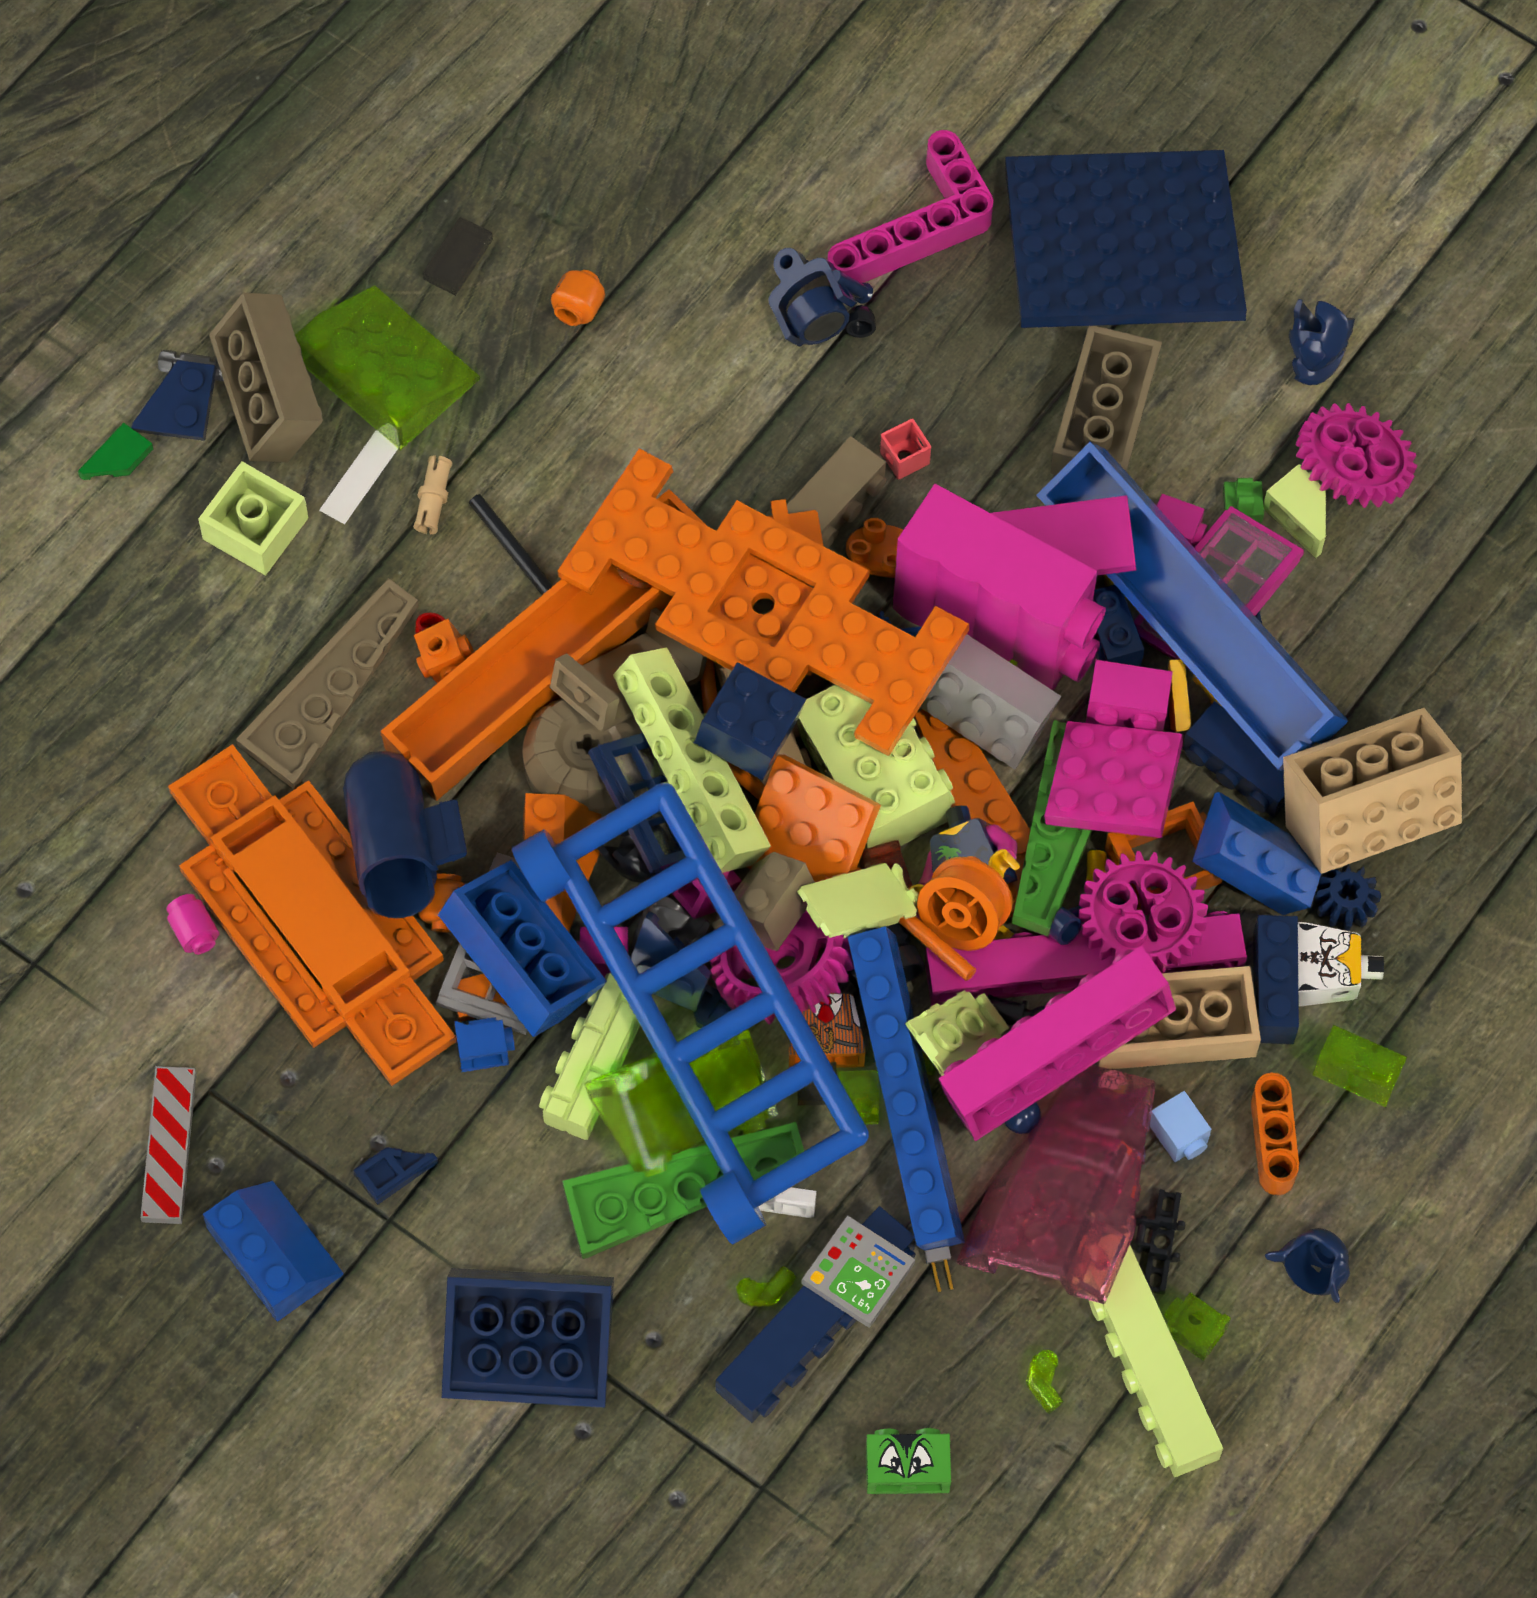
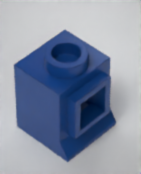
(483, 1044)

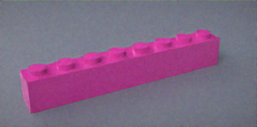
(1042, 965)

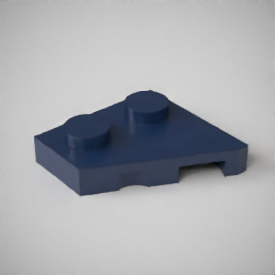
(180, 403)
(656, 945)

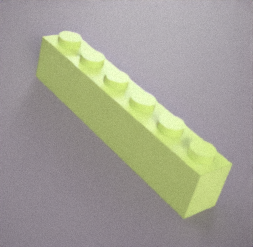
(1156, 1372)

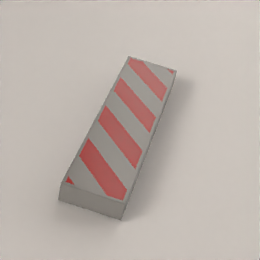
(168, 1145)

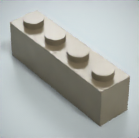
(841, 488)

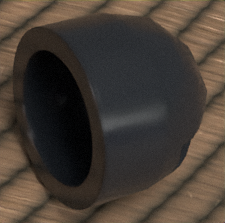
(861, 322)

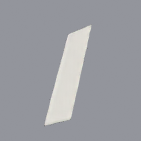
(359, 478)

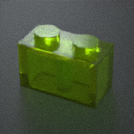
(1359, 1066)

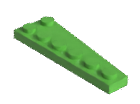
(1050, 854)
(624, 1203)

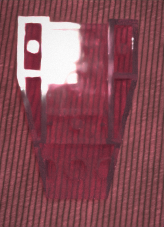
(1070, 1187)

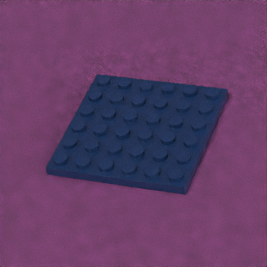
(1124, 239)

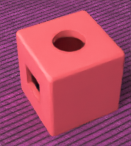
(905, 439)

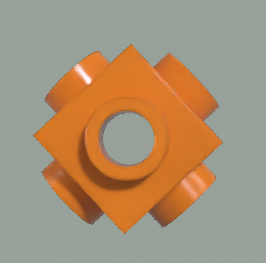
(441, 650)

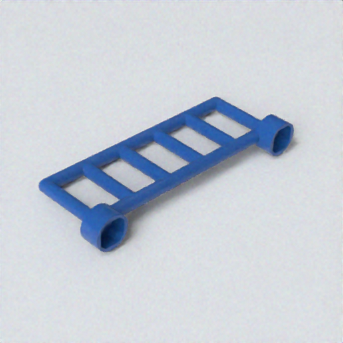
(734, 1195)

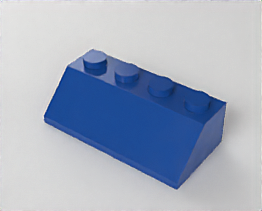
(521, 947)

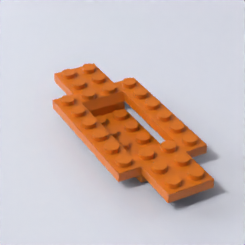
(306, 879)

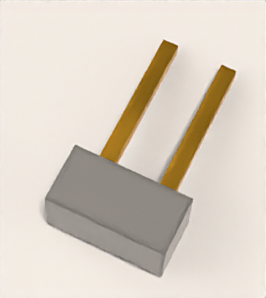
(938, 1255)

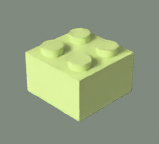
(253, 518)

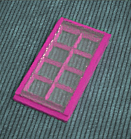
(1246, 558)

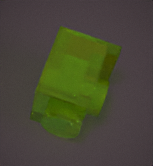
(864, 1092)
(1196, 1338)

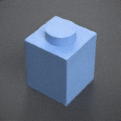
(1180, 1127)

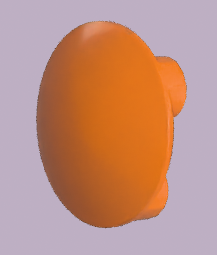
(874, 547)

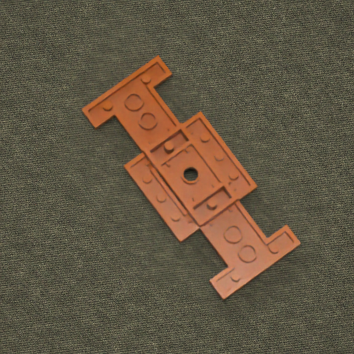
(719, 582)

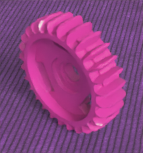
(803, 978)

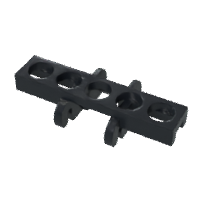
(1163, 1220)

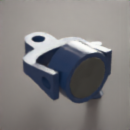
(819, 311)

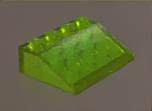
(384, 364)

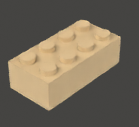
(1210, 1023)

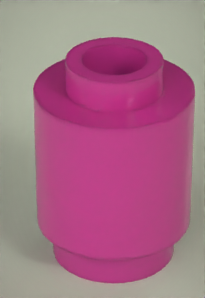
(192, 924)

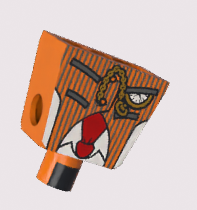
(837, 1031)

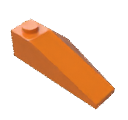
(561, 819)

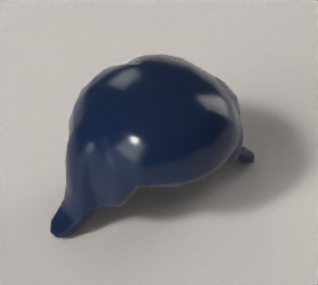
(1320, 1249)

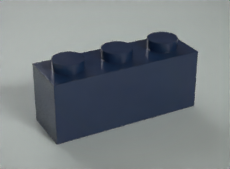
(1235, 759)
(1276, 978)

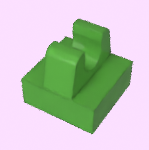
(1245, 496)

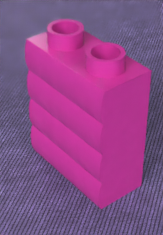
(1005, 583)

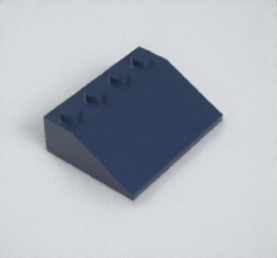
(527, 1337)

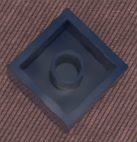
(749, 721)

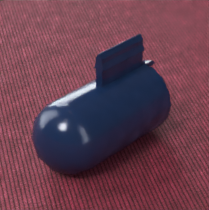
(395, 836)

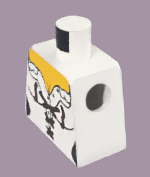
(1332, 965)

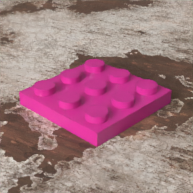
(1114, 779)

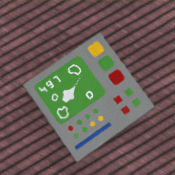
(858, 1271)

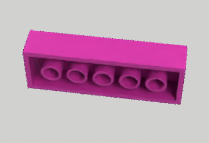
(1057, 1042)

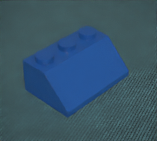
(1256, 857)
(271, 1247)

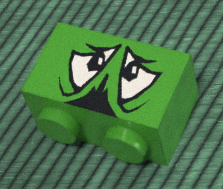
(908, 1462)

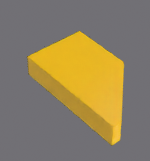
(1178, 697)

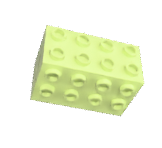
(904, 783)

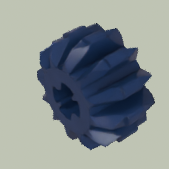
(1343, 909)

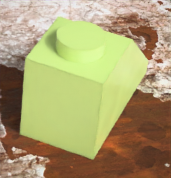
(1299, 508)

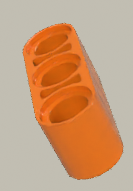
(1272, 1151)

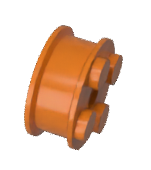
(965, 903)

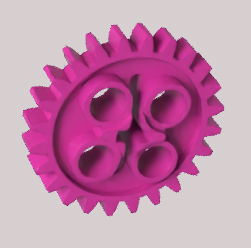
(1356, 455)
(1177, 904)

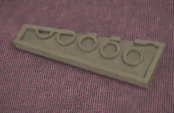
(312, 706)

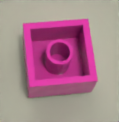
(1128, 696)

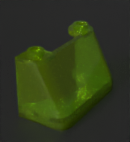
(649, 1115)

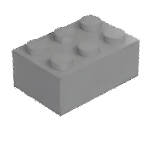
(991, 702)

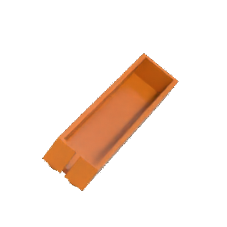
(511, 674)

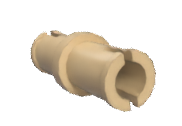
(432, 494)

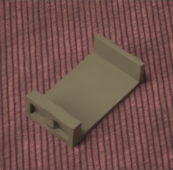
(595, 691)

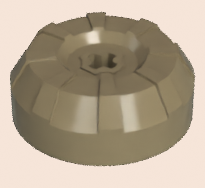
(558, 754)

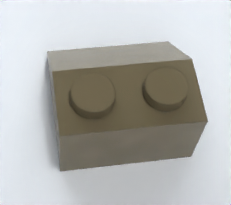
(772, 898)

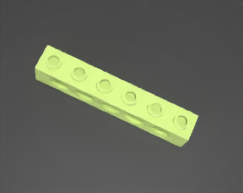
(701, 779)

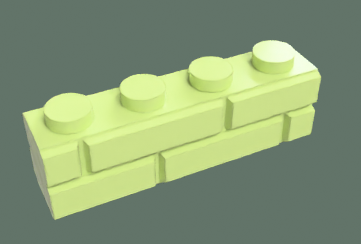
(599, 1048)

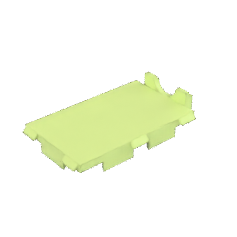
(860, 900)
(956, 1028)

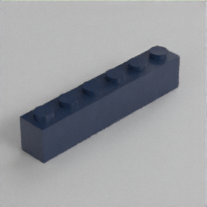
(794, 1338)

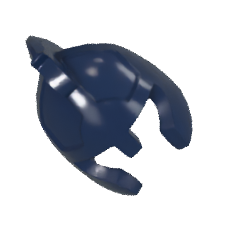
(1318, 341)

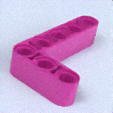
(923, 222)

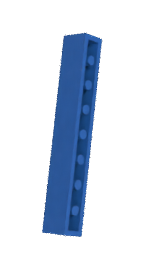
(906, 1090)

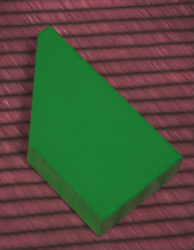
(118, 455)

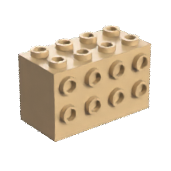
(1373, 790)

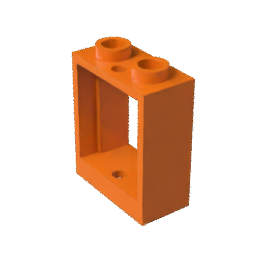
(1179, 818)

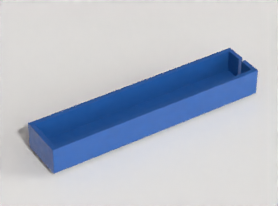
(1204, 618)

